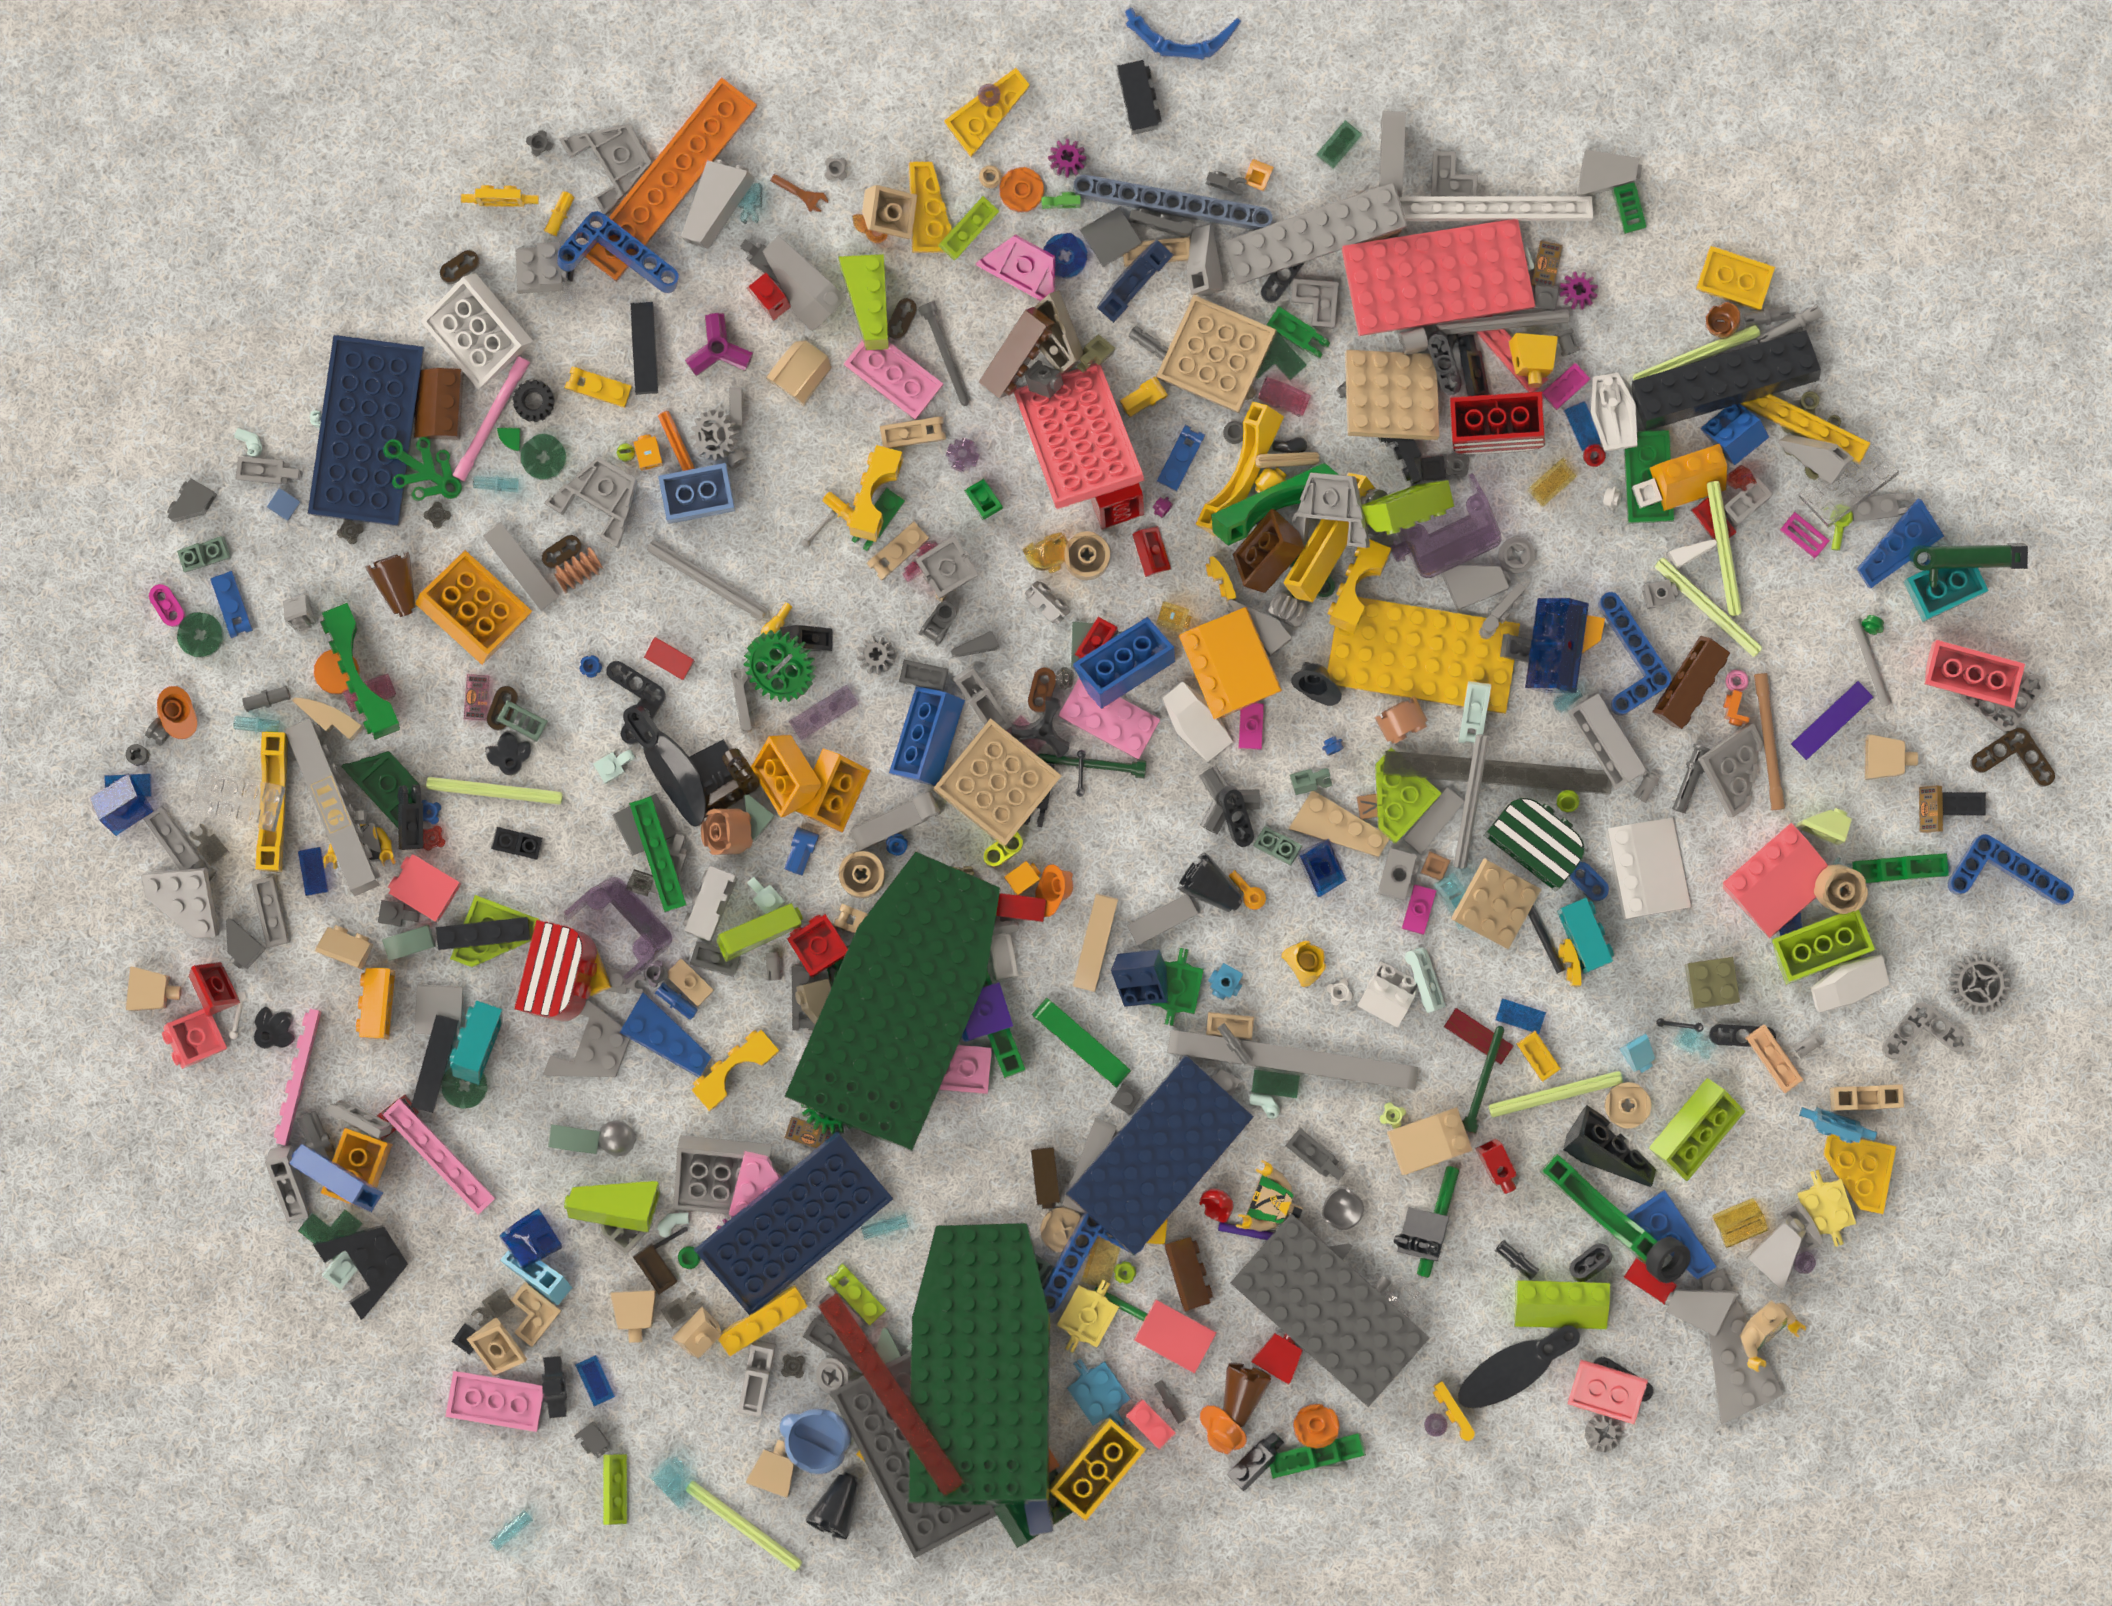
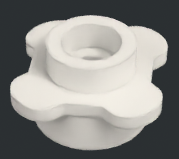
(1612, 497)
(1342, 986)

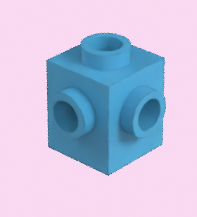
(1230, 974)

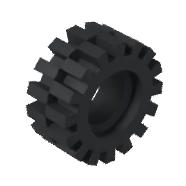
(533, 387)

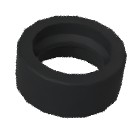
(1675, 1267)

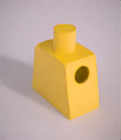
(1533, 356)

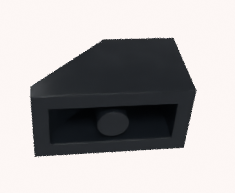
(814, 637)

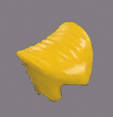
(1305, 962)

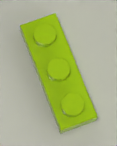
(968, 228)
(614, 1489)

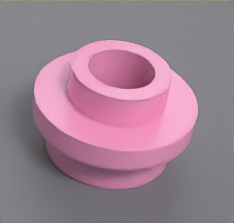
(1740, 674)

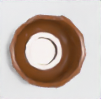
(1727, 313)

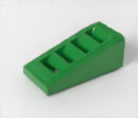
(1636, 206)

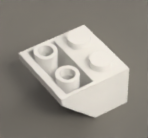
(1389, 994)

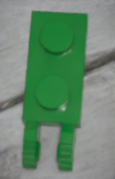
(1296, 331)
(888, 505)

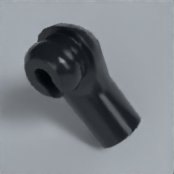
(1292, 446)

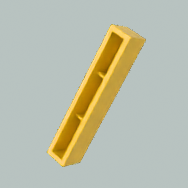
(1321, 553)

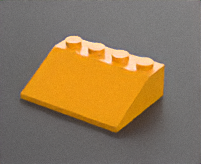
(473, 607)
(1230, 663)

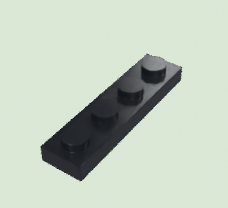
(483, 933)

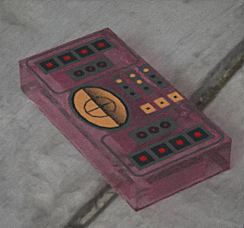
(476, 697)

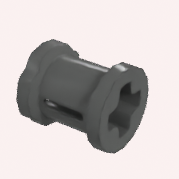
(1567, 342)
(130, 757)

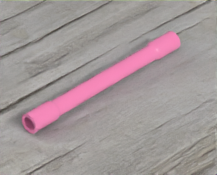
(514, 376)

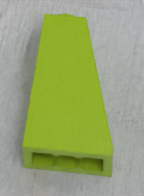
(758, 931)
(615, 1205)

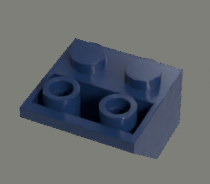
(1140, 977)

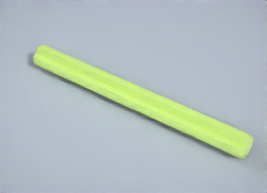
(1703, 352)
(1724, 548)
(1708, 607)
(493, 790)
(1555, 1094)
(743, 1526)

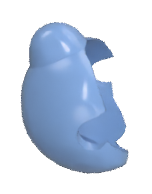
(815, 1440)

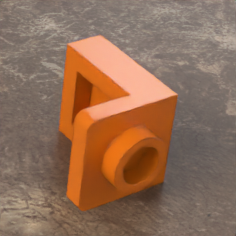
(1732, 704)

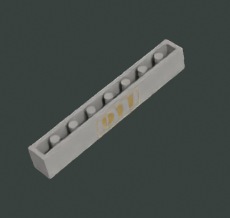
(332, 807)

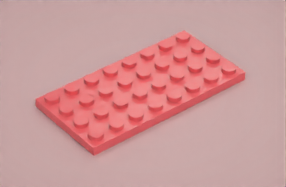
(1438, 277)
(1079, 438)

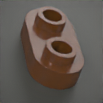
(1041, 690)

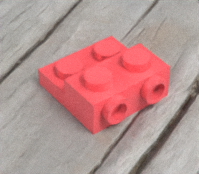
(193, 1038)

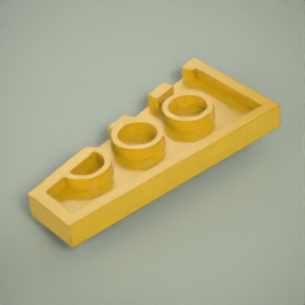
(976, 122)
(930, 215)

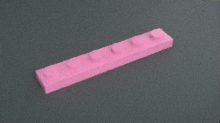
(295, 1086)
(439, 1156)

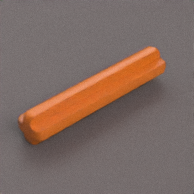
(675, 441)

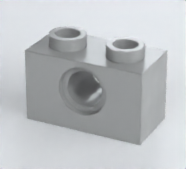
(1398, 860)

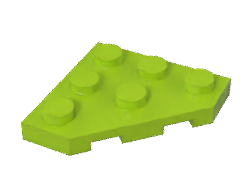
(1401, 801)
(483, 911)

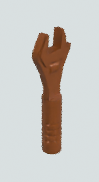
(807, 197)

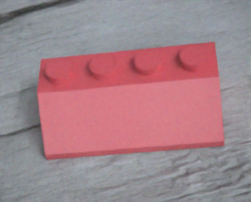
(1973, 673)

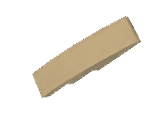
(1095, 942)

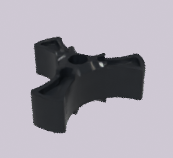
(1043, 728)
(554, 1387)

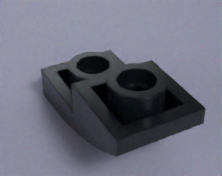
(516, 843)

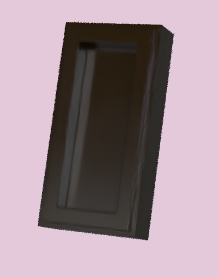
(655, 1269)

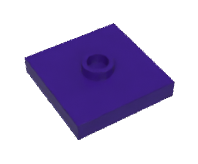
(989, 1013)

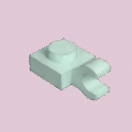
(611, 766)
(766, 898)

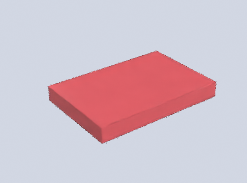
(1175, 1336)
(1607, 1391)

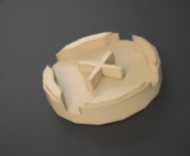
(1058, 1228)

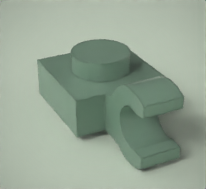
(1307, 780)

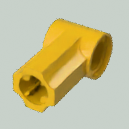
(1146, 395)

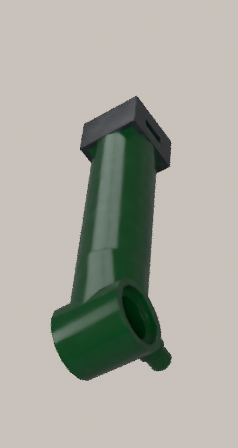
(1973, 556)

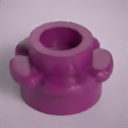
(1162, 507)

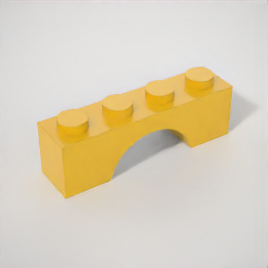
(883, 468)
(1348, 609)
(712, 1089)
(762, 1321)

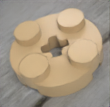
(1637, 1096)

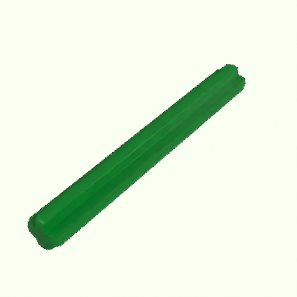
(1441, 1207)

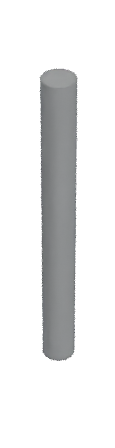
(1870, 662)

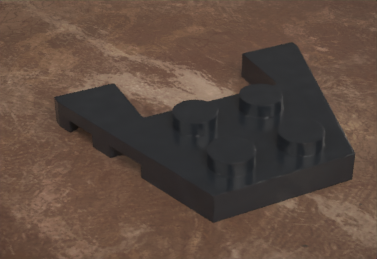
(374, 1257)

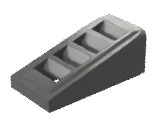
(981, 644)

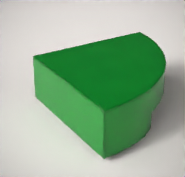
(510, 437)

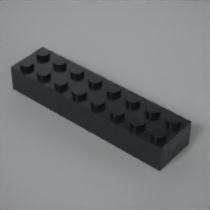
(1725, 380)

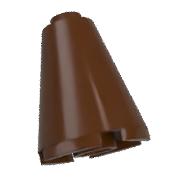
(395, 582)
(1243, 1391)

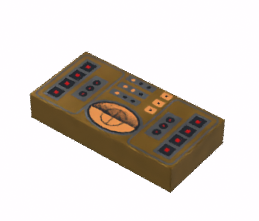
(1546, 263)
(1930, 809)
(803, 1133)

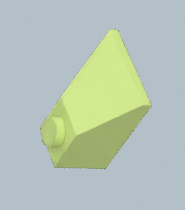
(1829, 825)

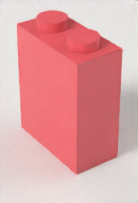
(424, 887)
(1150, 1423)

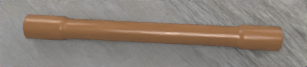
(1763, 693)

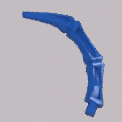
(1172, 49)

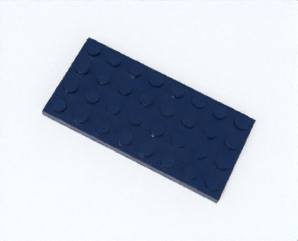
(365, 405)
(1159, 1155)
(793, 1224)

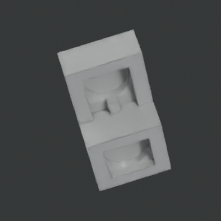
(1812, 1237)

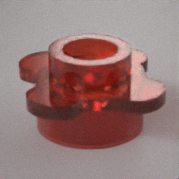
(437, 842)

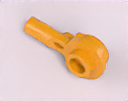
(1253, 897)

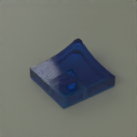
(530, 1239)

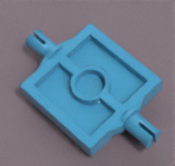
(1836, 1124)
(1098, 1393)

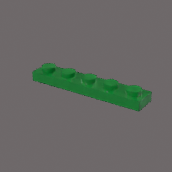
(658, 854)

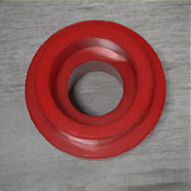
(1601, 455)

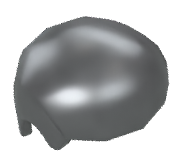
(616, 1138)

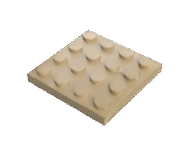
(1216, 354)
(1391, 395)
(997, 782)

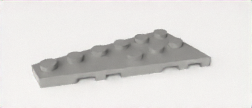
(1737, 1385)

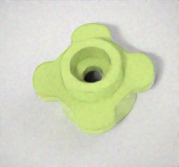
(1389, 1109)

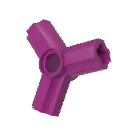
(716, 333)

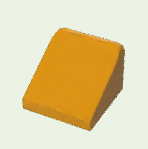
(1258, 174)

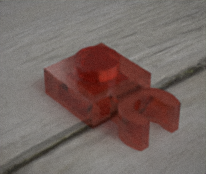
(1740, 478)

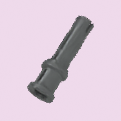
(1690, 780)

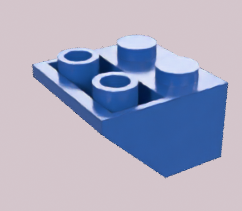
(1736, 432)

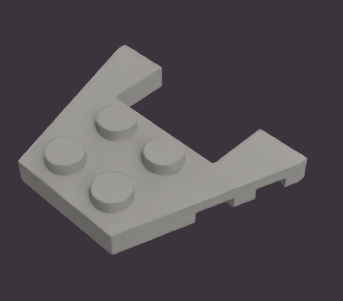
(619, 156)
(605, 489)
(1332, 499)
(599, 1049)

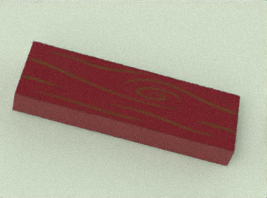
(1475, 1034)

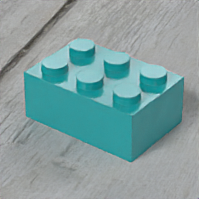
(1952, 590)
(1586, 935)
(476, 1042)

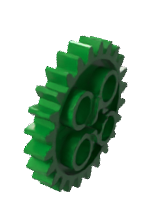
(794, 681)

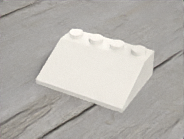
(476, 330)
(1648, 868)

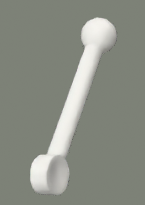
(234, 1034)

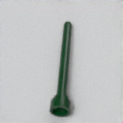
(1136, 768)
(1470, 1121)

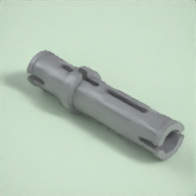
(1796, 323)

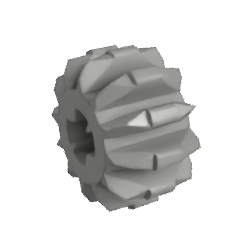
(1288, 609)
(869, 651)

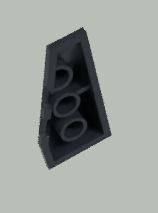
(1599, 1147)

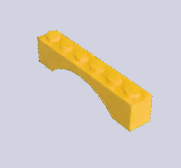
(1258, 434)
(274, 771)

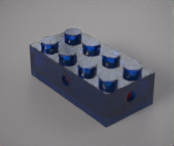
(1556, 645)

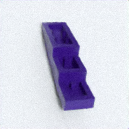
(1832, 720)

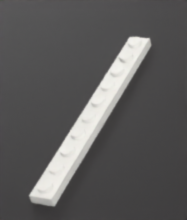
(1498, 208)

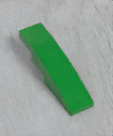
(1903, 868)
(1311, 1458)

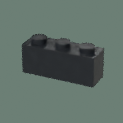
(1138, 97)

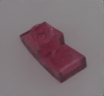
(1285, 396)
(913, 569)
(379, 685)

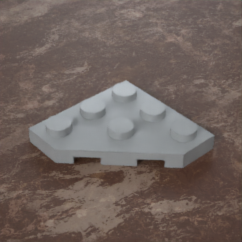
(1733, 768)
(184, 898)

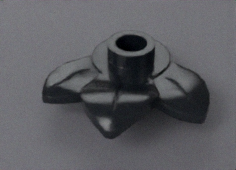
(508, 750)
(274, 1025)

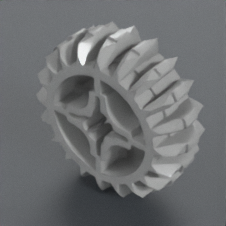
(1975, 974)

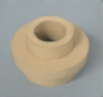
(987, 170)

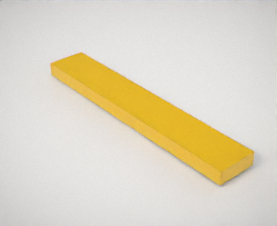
(1807, 425)

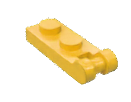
(599, 387)
(1453, 1413)

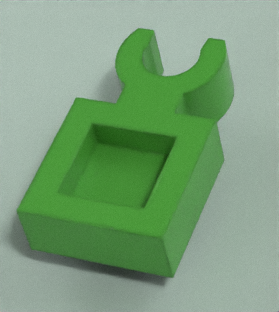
(1066, 201)

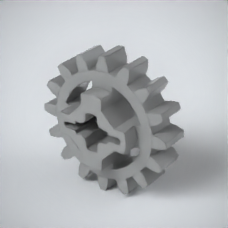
(714, 434)

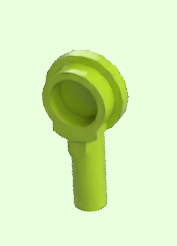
(1839, 529)

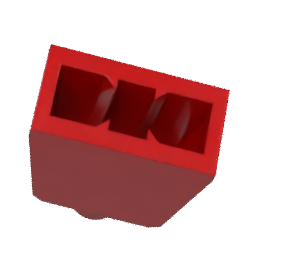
(769, 296)
(1493, 1157)
(1279, 1357)

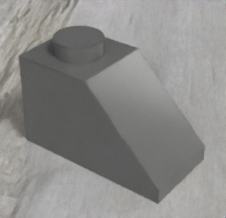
(241, 945)

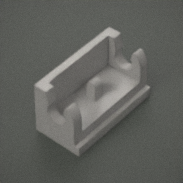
(1747, 502)

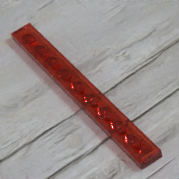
(891, 1394)

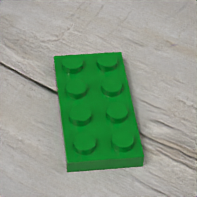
(1651, 449)

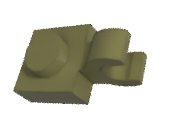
(1096, 350)

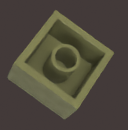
(1712, 983)

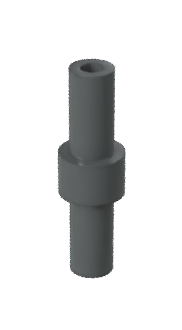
(1234, 1044)
(1170, 1401)

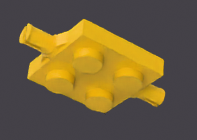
(506, 197)

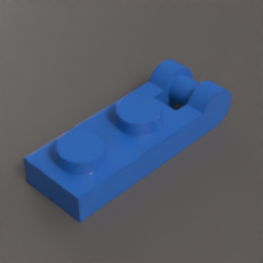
(1180, 459)
(231, 603)

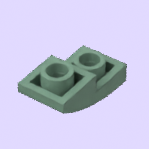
(203, 554)
(1277, 845)
(408, 942)
(573, 1139)

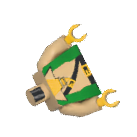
(1270, 1201)
(1764, 1327)

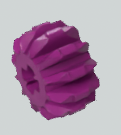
(1066, 166)
(1571, 294)

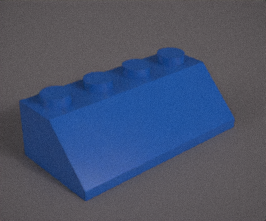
(1124, 662)
(927, 736)

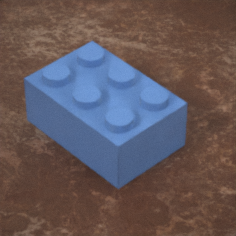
(696, 493)

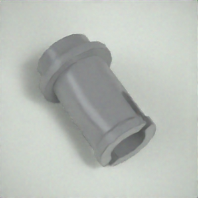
(1647, 786)
(773, 966)
(1808, 1044)

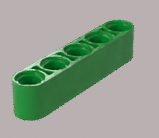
(1081, 1042)

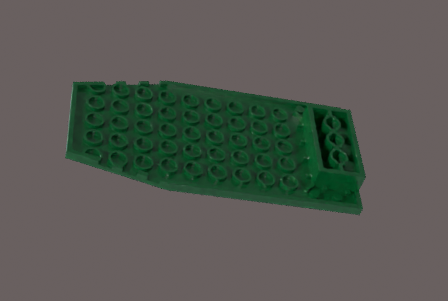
(900, 1003)
(982, 1366)

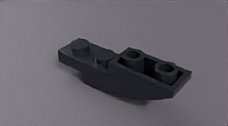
(1407, 452)

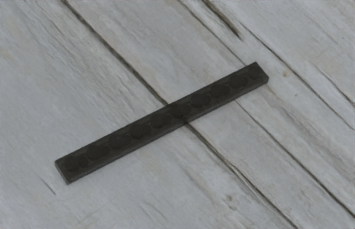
(1497, 772)

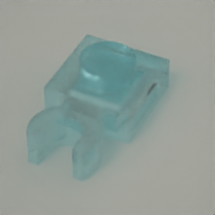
(750, 202)
(1690, 1040)

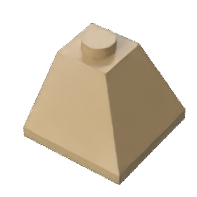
(889, 211)

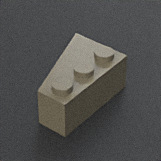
(1063, 346)

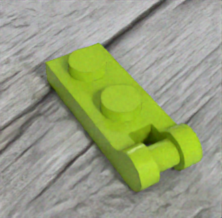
(856, 1295)

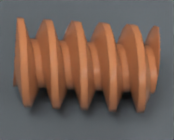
(577, 570)

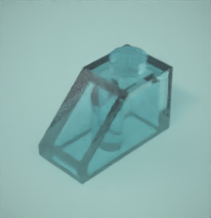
(1450, 892)
(671, 1480)

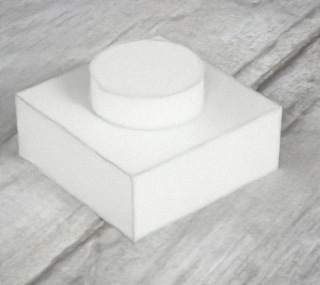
(1647, 493)

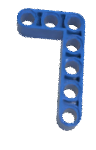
(619, 249)
(1636, 654)
(2009, 868)
(1080, 1252)

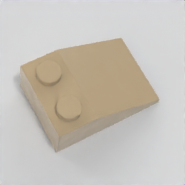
(1429, 1141)

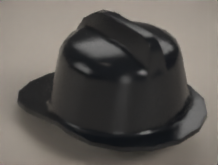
(1315, 683)

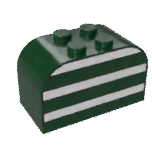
(1538, 840)

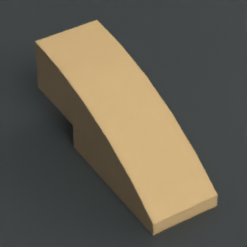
(329, 717)

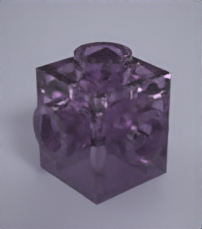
(962, 463)

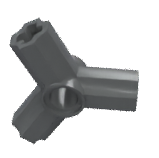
(1215, 783)

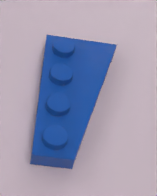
(1893, 551)
(661, 1035)
(1662, 1220)

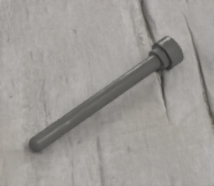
(929, 312)

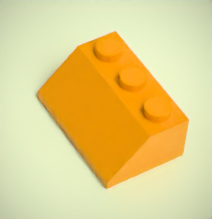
(1687, 476)
(785, 774)
(839, 792)
(376, 1003)
(361, 1156)

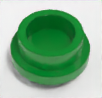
(1873, 625)
(688, 1258)

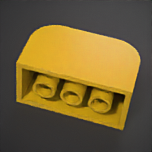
(1096, 1469)

